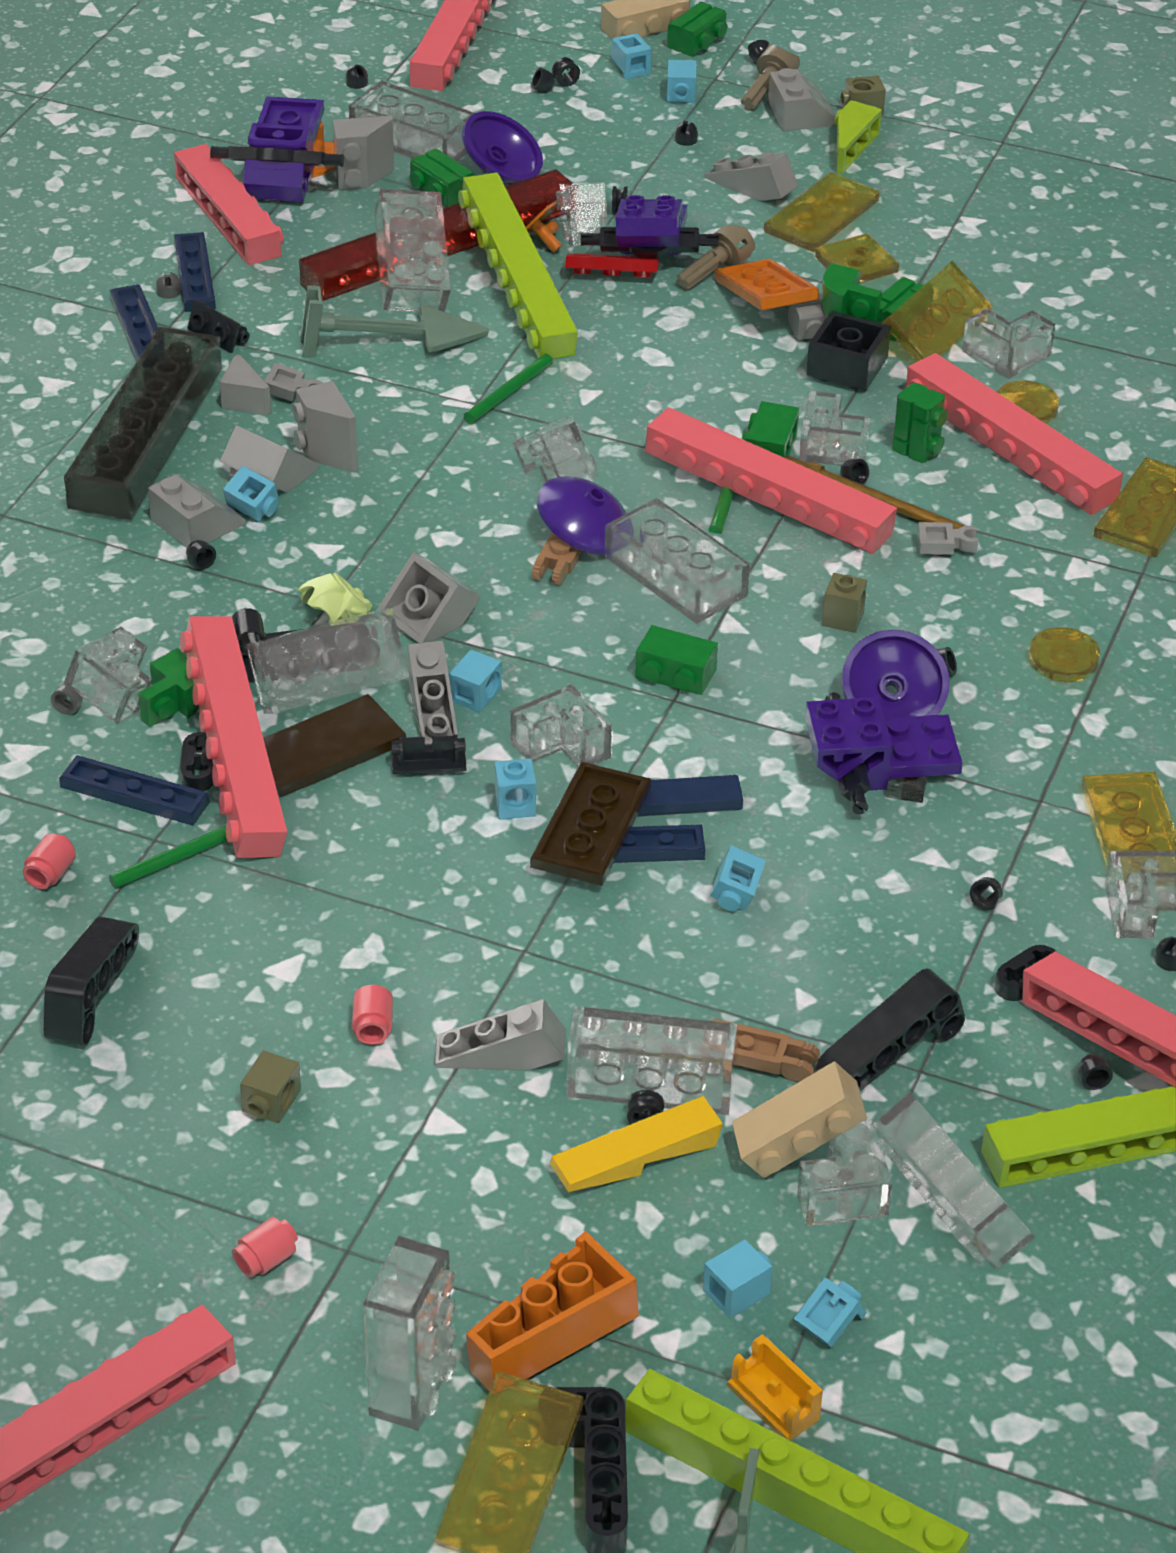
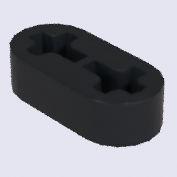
(191, 761)
(1012, 971)

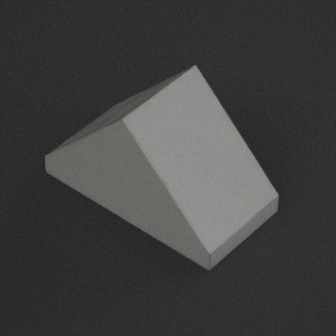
(244, 389)

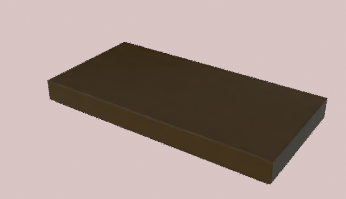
(329, 743)
(591, 823)

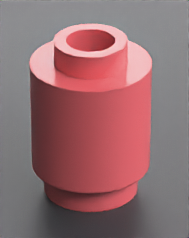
(48, 861)
(372, 1014)
(265, 1247)

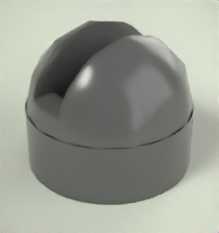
(168, 286)
(62, 705)

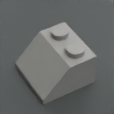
(798, 101)
(366, 150)
(325, 426)
(267, 459)
(190, 511)
(428, 600)

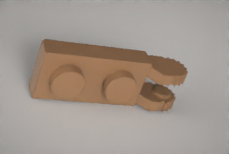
(556, 556)
(768, 1051)

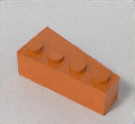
(554, 1315)

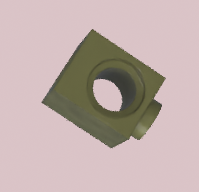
(865, 90)
(844, 602)
(270, 1086)

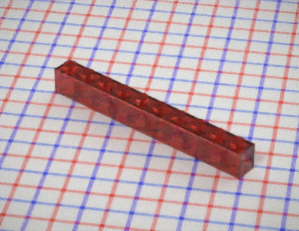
(357, 261)

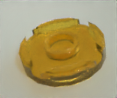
(1032, 397)
(1064, 654)

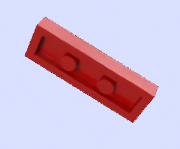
(611, 264)

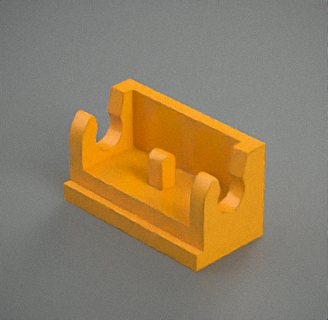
(776, 1389)

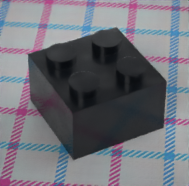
(848, 350)

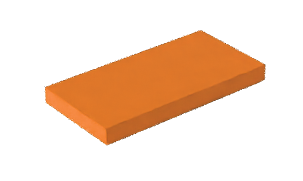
(766, 284)

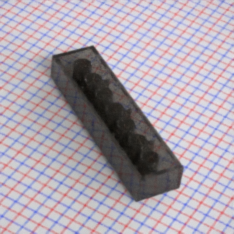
(143, 423)

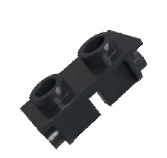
(211, 322)
(413, 756)

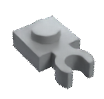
(285, 380)
(942, 538)

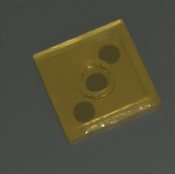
(859, 253)

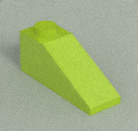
(856, 129)

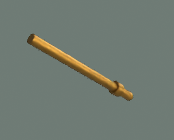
(904, 508)

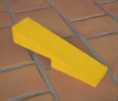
(625, 1151)

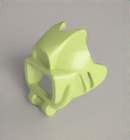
(334, 597)

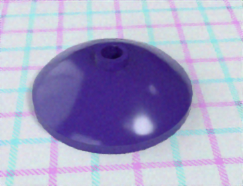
(502, 146)
(578, 511)
(898, 661)

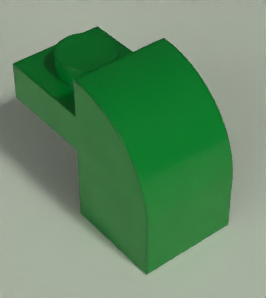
(845, 295)
(169, 691)

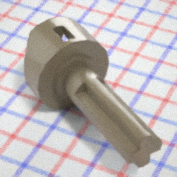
(771, 60)
(726, 253)

